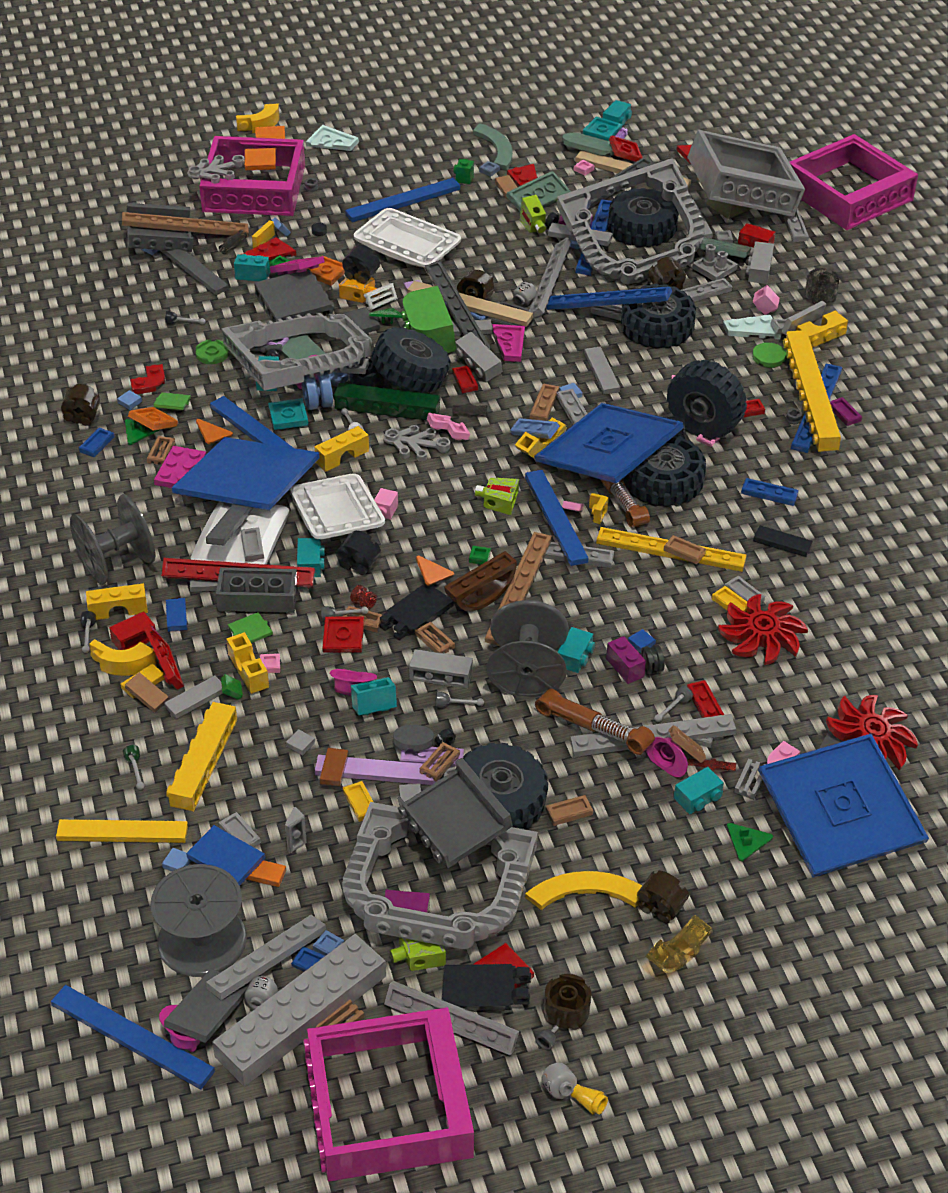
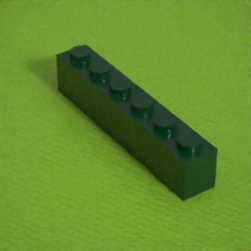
(386, 401)

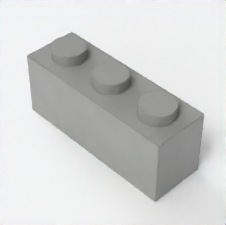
(760, 262)
(478, 356)
(441, 668)

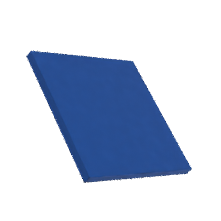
(609, 442)
(246, 473)
(842, 805)

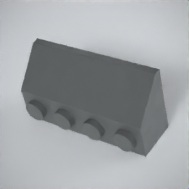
(256, 590)

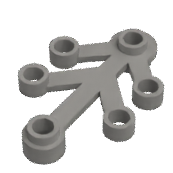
(203, 168)
(395, 437)

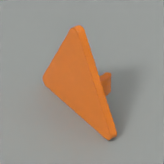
(212, 432)
(432, 572)

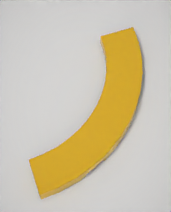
(583, 883)

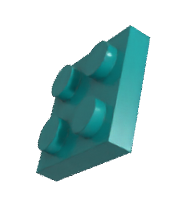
(602, 128)
(288, 414)

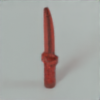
(713, 764)

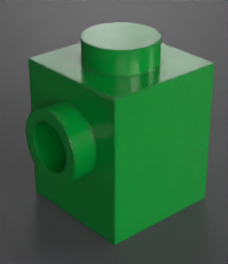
(464, 171)

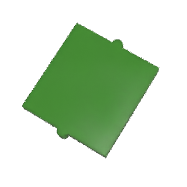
(172, 401)
(253, 626)

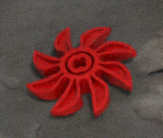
(762, 629)
(865, 721)

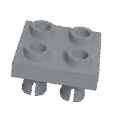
(714, 264)

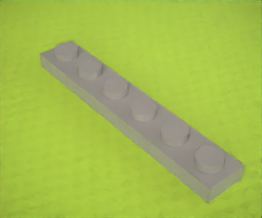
(265, 957)
(463, 1021)

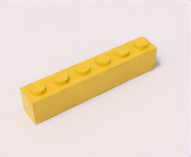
(202, 756)

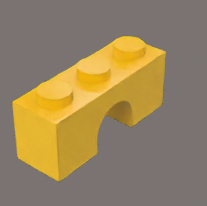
(832, 326)
(354, 441)
(130, 596)
(250, 669)

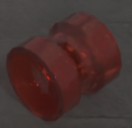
(363, 597)

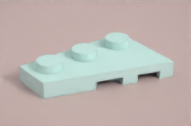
(332, 139)
(751, 326)

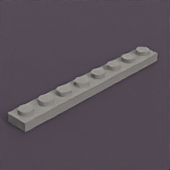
(549, 277)
(695, 728)

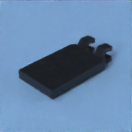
(416, 610)
(485, 986)

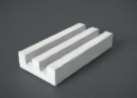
(369, 300)

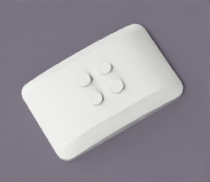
(406, 238)
(336, 506)
(270, 525)

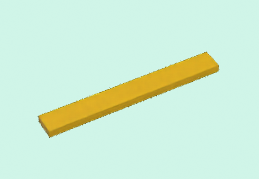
(655, 546)

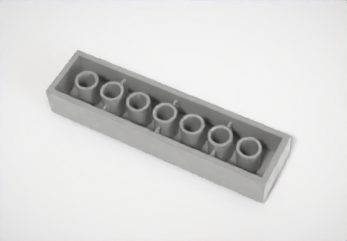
(305, 1002)

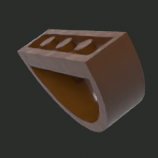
(487, 580)

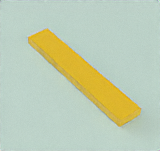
(122, 831)

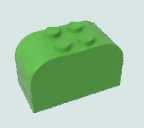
(428, 315)

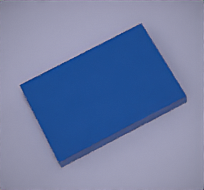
(227, 853)

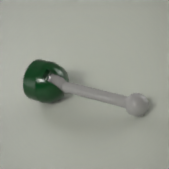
(132, 758)

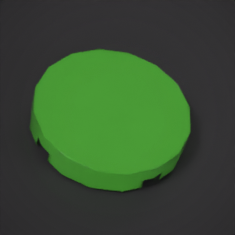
(211, 352)
(769, 354)

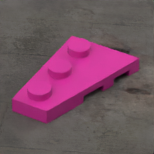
(510, 341)

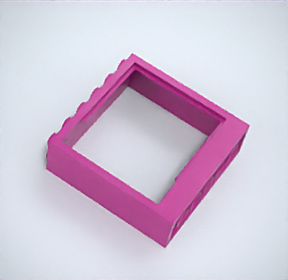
(893, 189)
(254, 196)
(401, 1151)

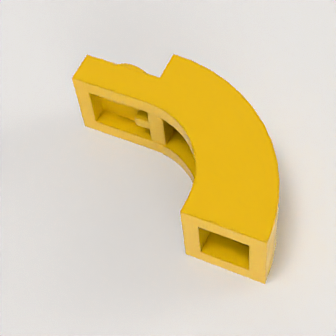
(267, 117)
(532, 445)
(122, 661)

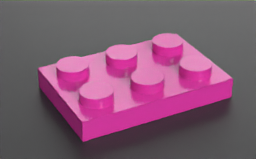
(297, 265)
(176, 465)

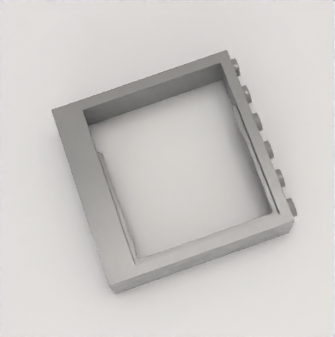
(771, 187)

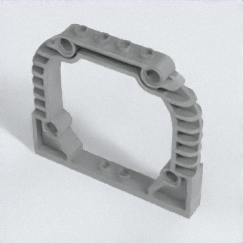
(660, 176)
(290, 371)
(384, 826)

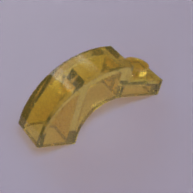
(682, 948)

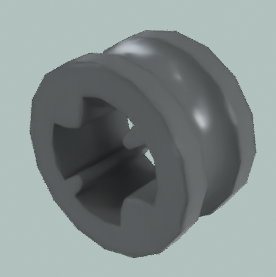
(311, 184)
(793, 416)

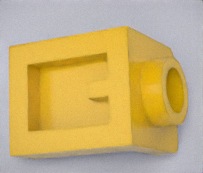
(599, 507)

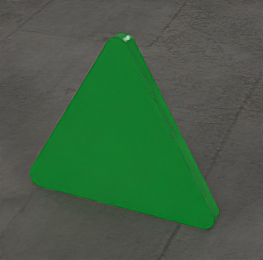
(390, 312)
(136, 431)
(747, 840)

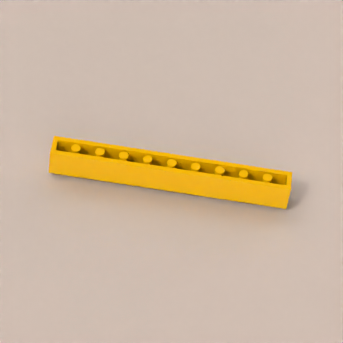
(812, 391)

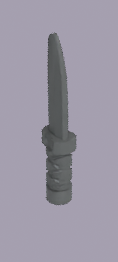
(265, 348)

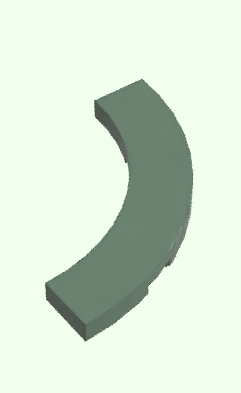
(499, 141)

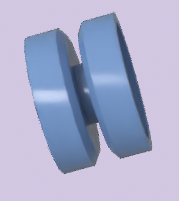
(317, 390)

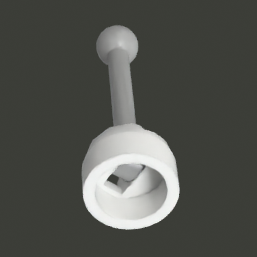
(344, 411)

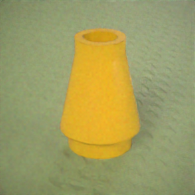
(591, 1099)

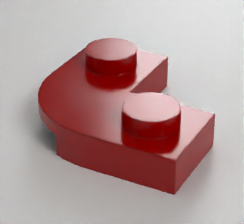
(148, 384)

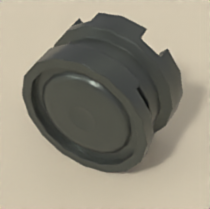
(654, 659)

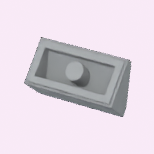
(295, 830)

